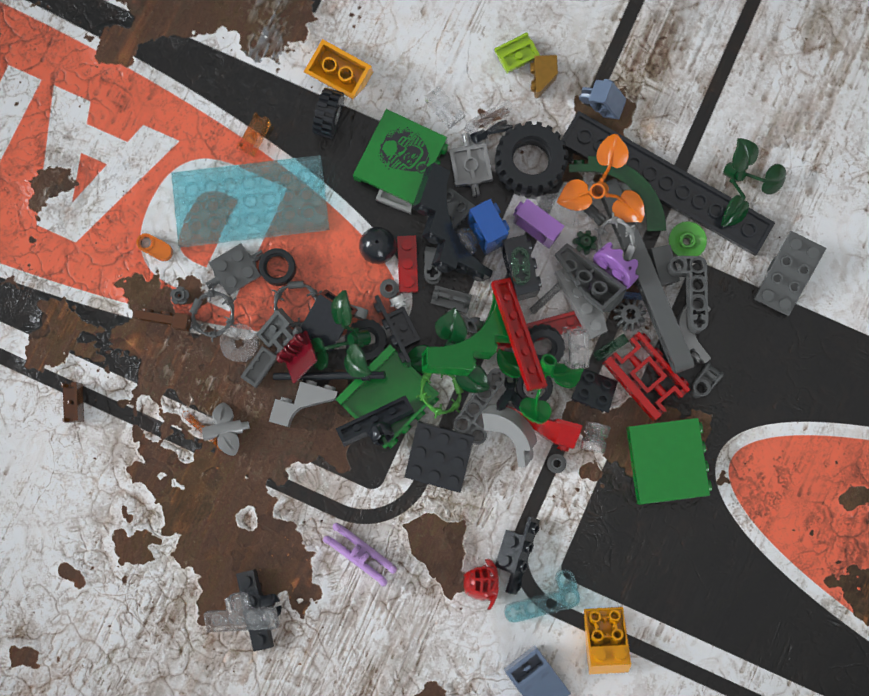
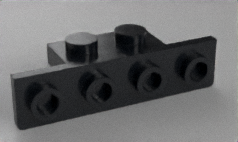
(401, 328)
(515, 553)

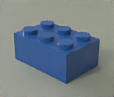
(488, 226)

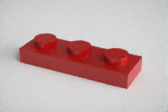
(407, 264)

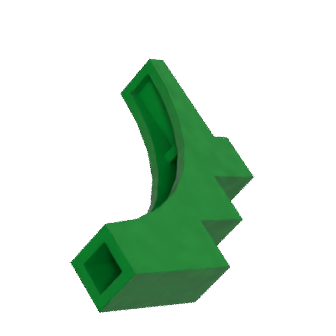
(460, 357)

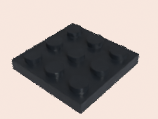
(439, 456)

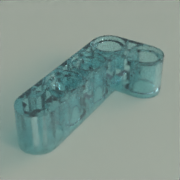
(540, 600)

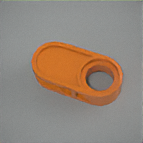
(157, 249)

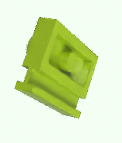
(516, 52)

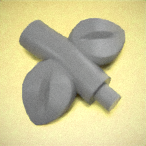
(225, 429)

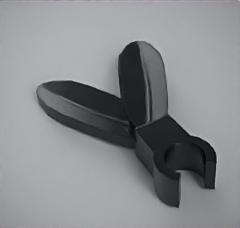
(499, 127)
(509, 395)

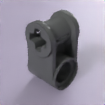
(429, 255)
(708, 378)

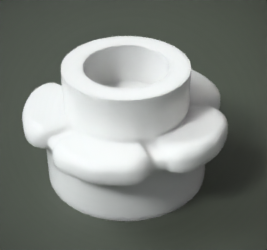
(398, 301)

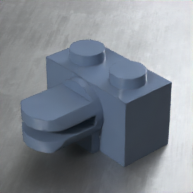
(604, 98)

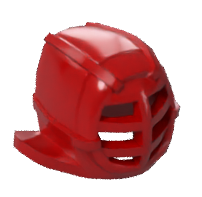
(482, 583)

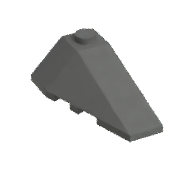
(592, 281)

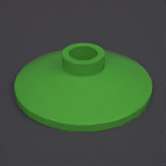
(692, 232)

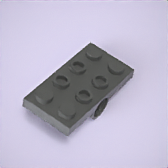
(789, 273)

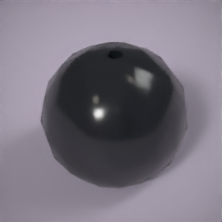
(377, 252)

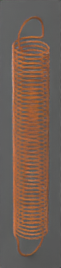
(215, 439)

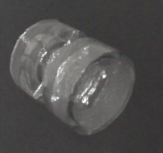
(595, 437)

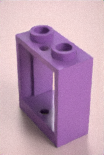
(537, 223)

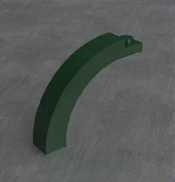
(653, 208)

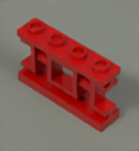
(658, 365)

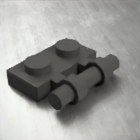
(275, 327)

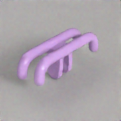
(360, 553)

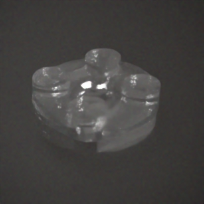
(243, 353)

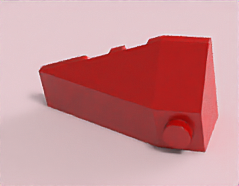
(557, 432)

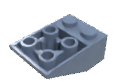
(535, 676)

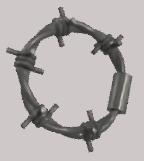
(294, 285)
(196, 305)

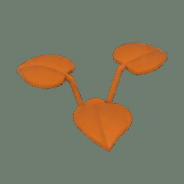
(576, 193)

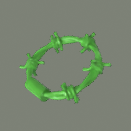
(438, 411)

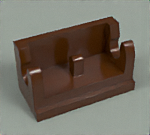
(73, 402)

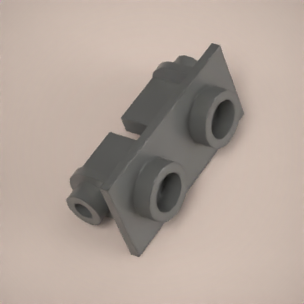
(451, 299)

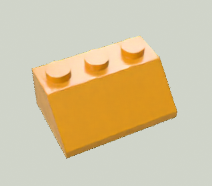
(339, 69)

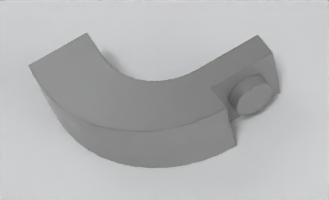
(698, 353)
(515, 427)

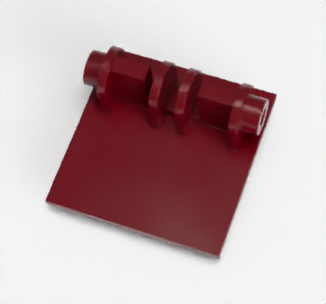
(298, 356)

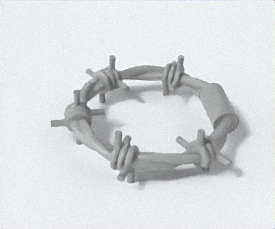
(630, 231)

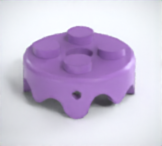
(613, 263)

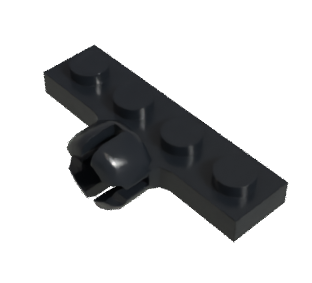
(376, 423)
(249, 583)

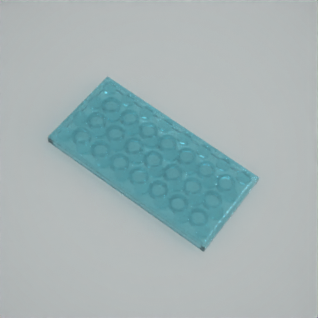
(250, 201)

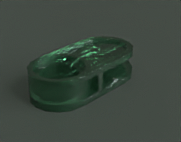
(611, 347)

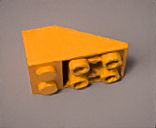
(606, 641)

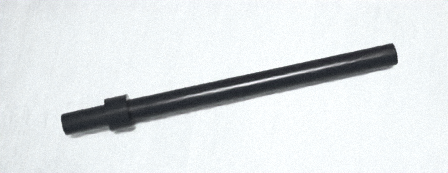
(330, 376)

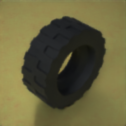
(553, 335)
(380, 337)

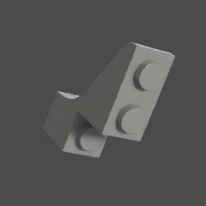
(308, 395)

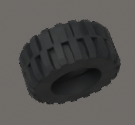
(536, 136)

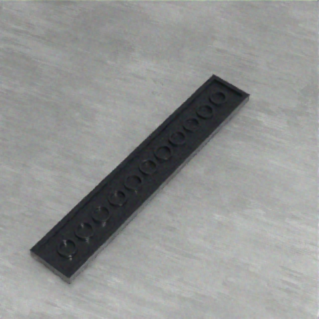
(674, 186)

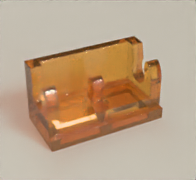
(254, 134)

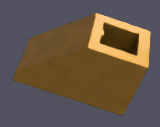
(545, 73)

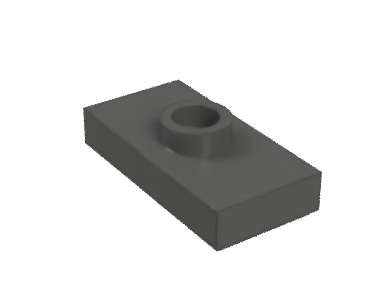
(259, 367)

